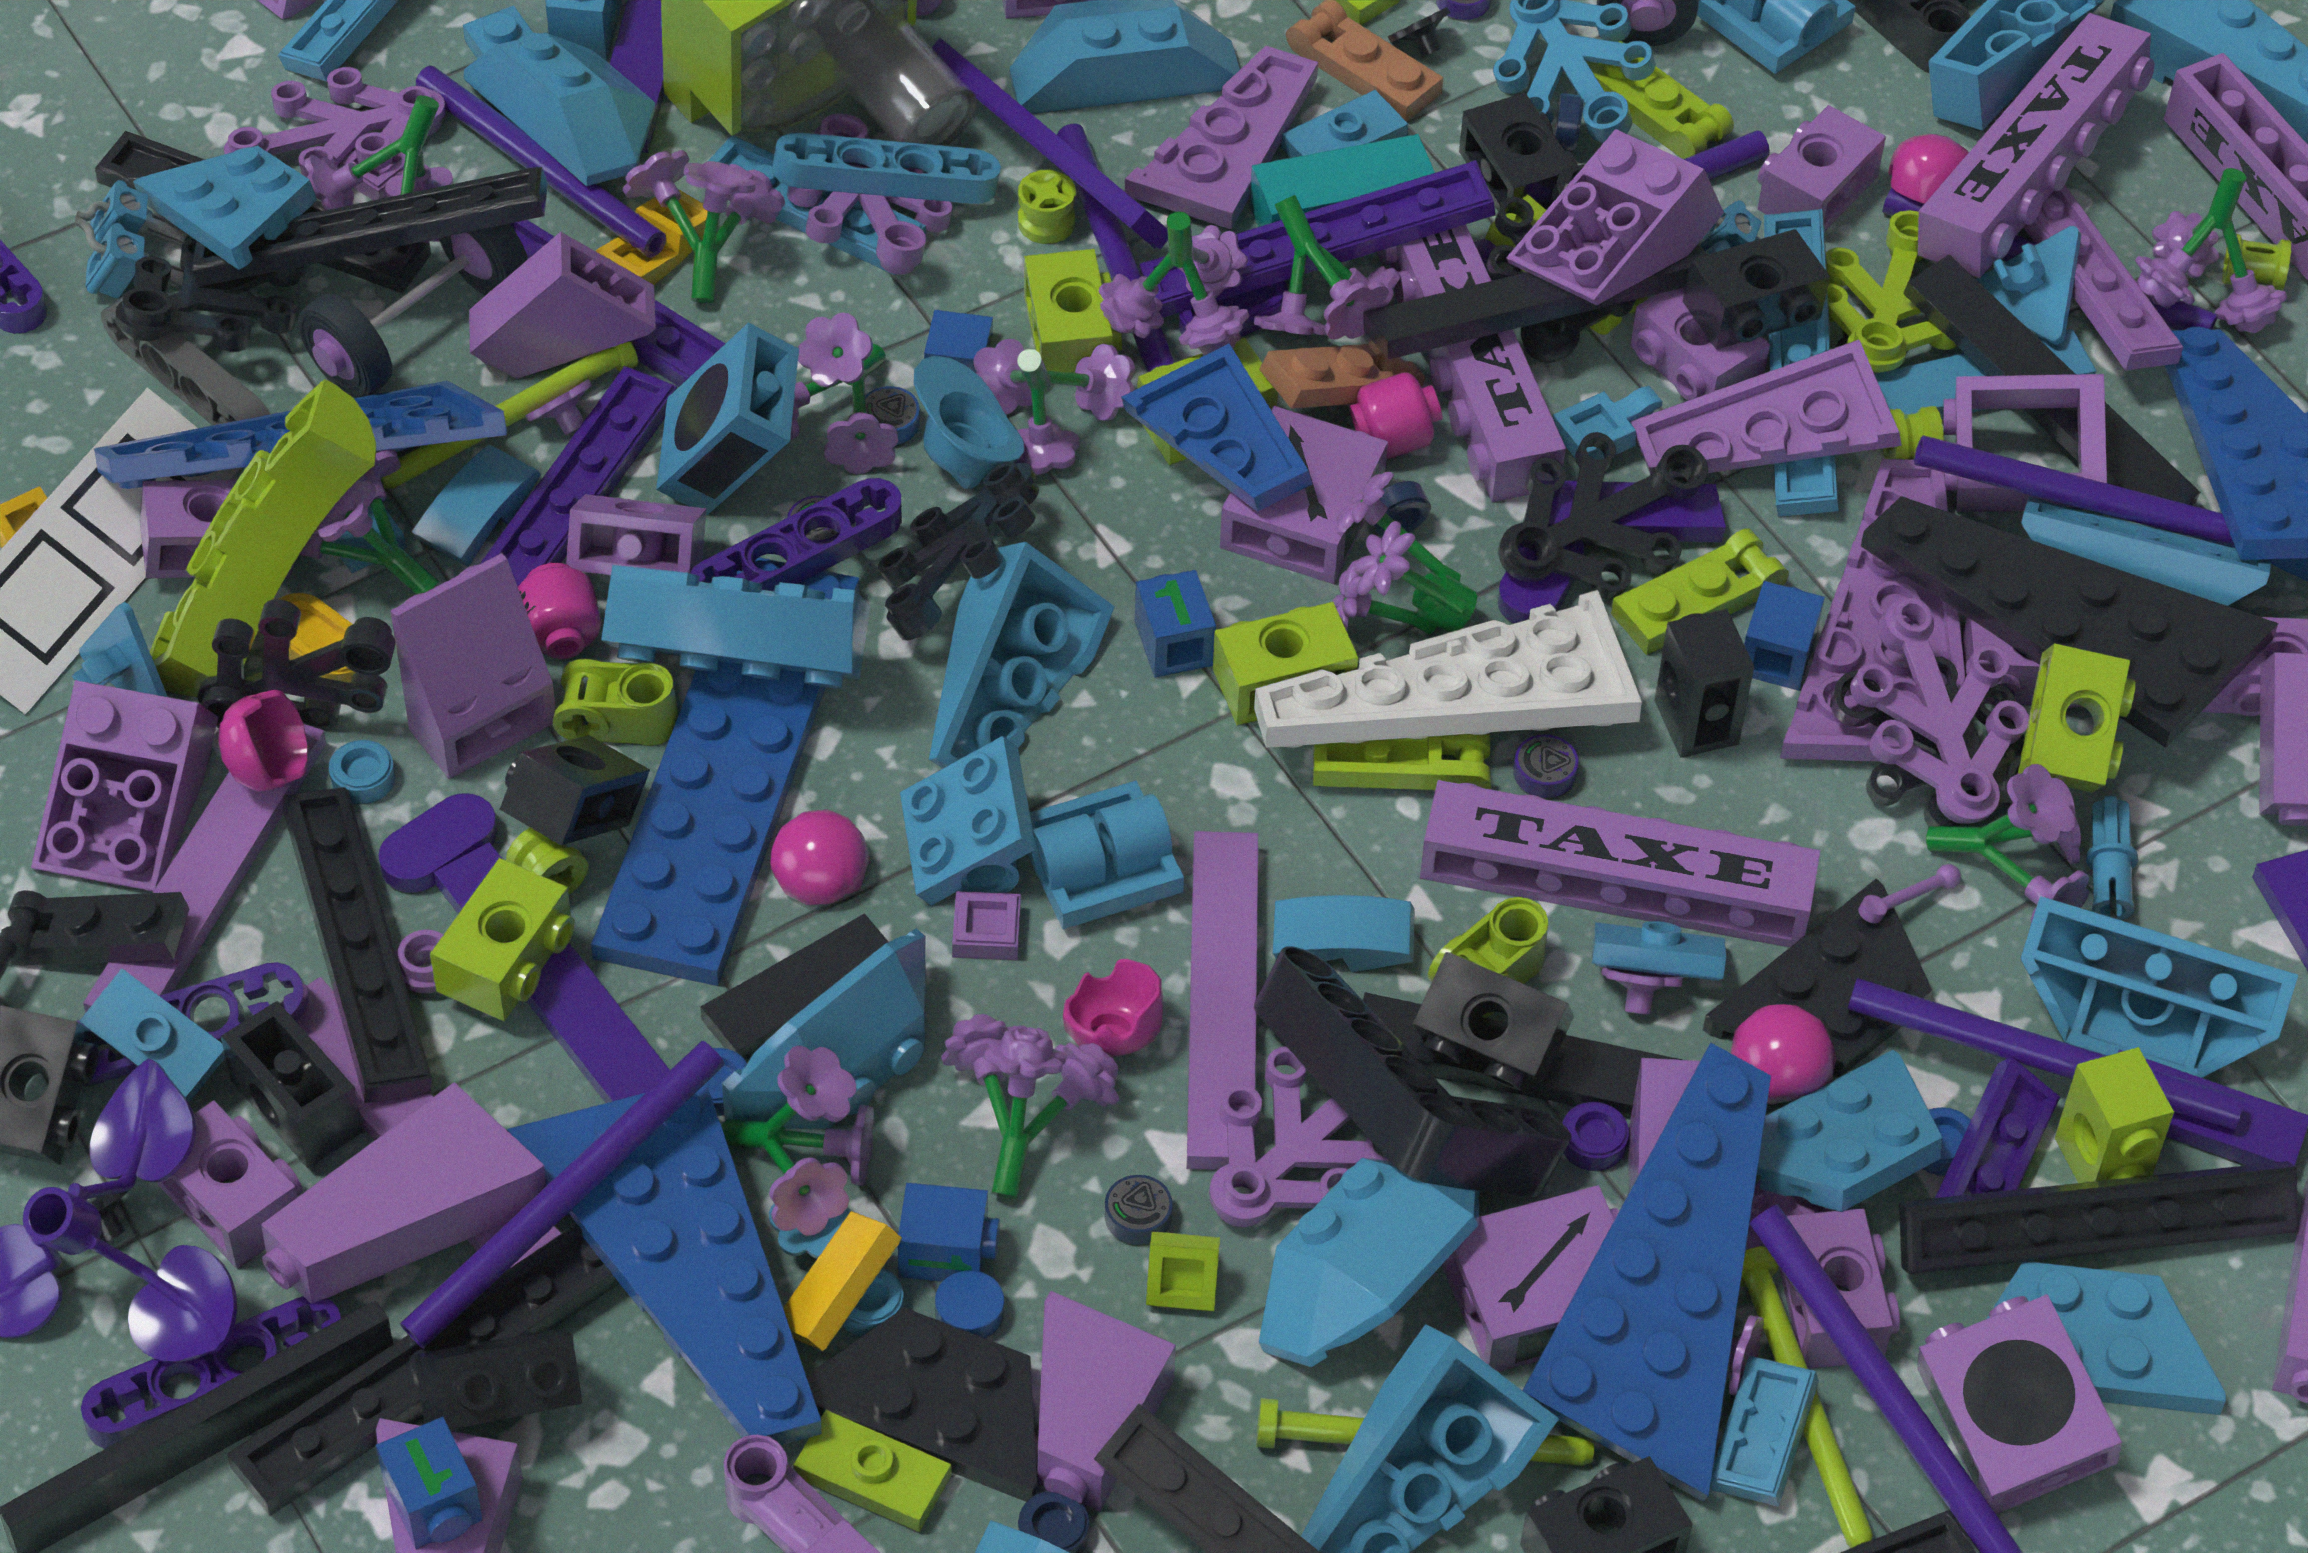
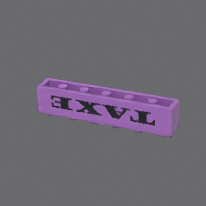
(2237, 128)
(2035, 144)
(1484, 378)
(1619, 864)

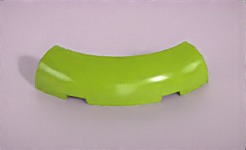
(263, 530)

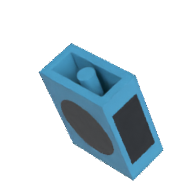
(728, 419)

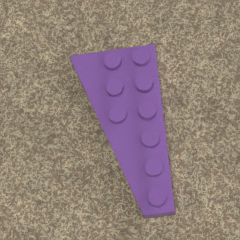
(1851, 629)

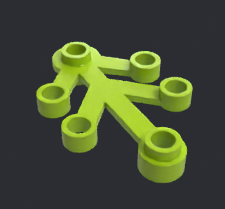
(1880, 336)

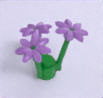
(1438, 596)

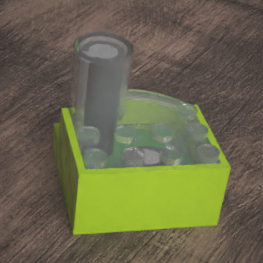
(792, 59)

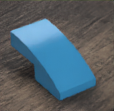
(473, 502)
(1359, 929)

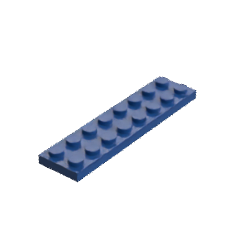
(710, 817)

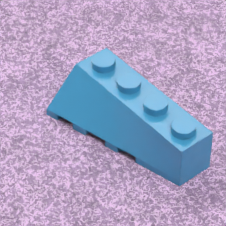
(1999, 55)
(736, 624)

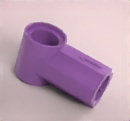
(784, 1506)

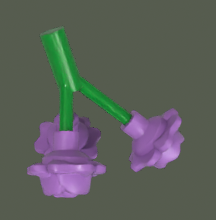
(2187, 248)
(1209, 267)
(1025, 1056)

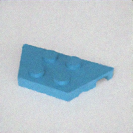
(230, 200)
(1849, 1137)
(2126, 1336)

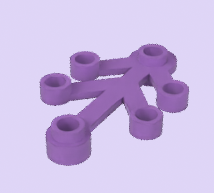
(336, 124)
(899, 242)
(1938, 717)
(1295, 1146)

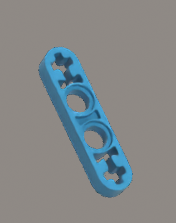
(950, 175)

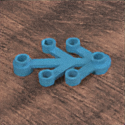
(1570, 55)

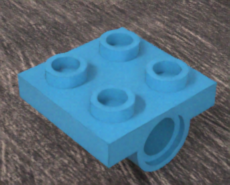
(1777, 29)
(969, 824)
(1104, 854)

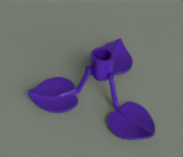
(190, 1299)

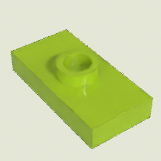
(873, 1471)

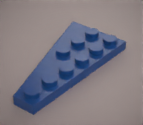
(397, 418)
(2248, 443)
(691, 1257)
(1655, 1313)

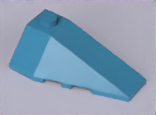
(1014, 651)
(1427, 1451)

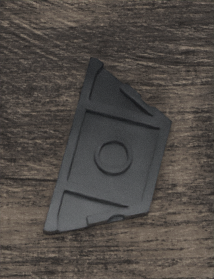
(1821, 976)
(939, 1395)

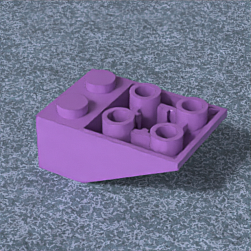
(1619, 220)
(471, 667)
(123, 785)

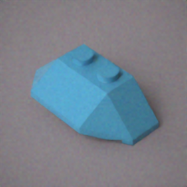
(1120, 55)
(567, 103)
(2151, 553)
(2140, 988)
(865, 1018)
(1360, 1258)

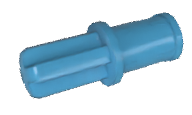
(2112, 857)

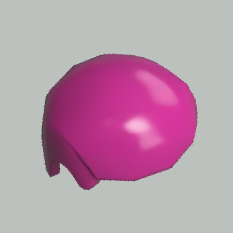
(1923, 165)
(264, 741)
(819, 857)
(1116, 1010)
(1789, 1048)

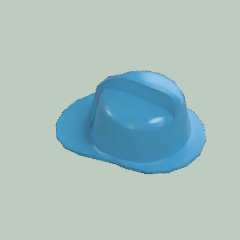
(964, 422)

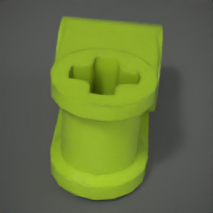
(619, 702)
(1489, 942)

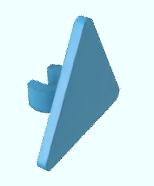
(2039, 284)
(119, 655)

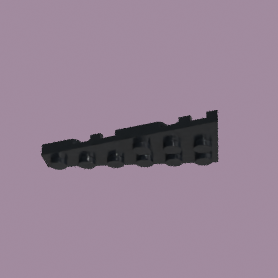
(2042, 596)

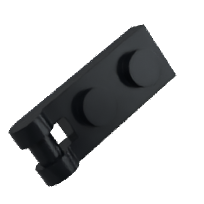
(95, 927)

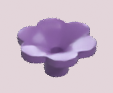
(563, 409)
(1641, 986)
(1742, 1347)

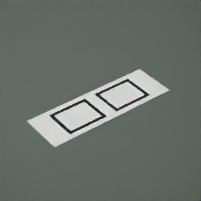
(76, 560)

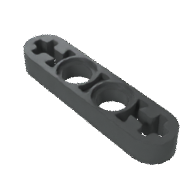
(188, 374)

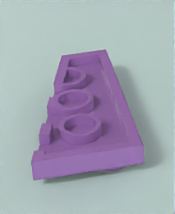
(1212, 159)
(1781, 416)

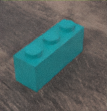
(1335, 175)

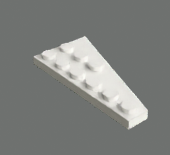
(1474, 681)

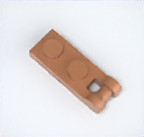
(1364, 59)
(1330, 373)

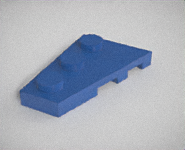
(1223, 427)

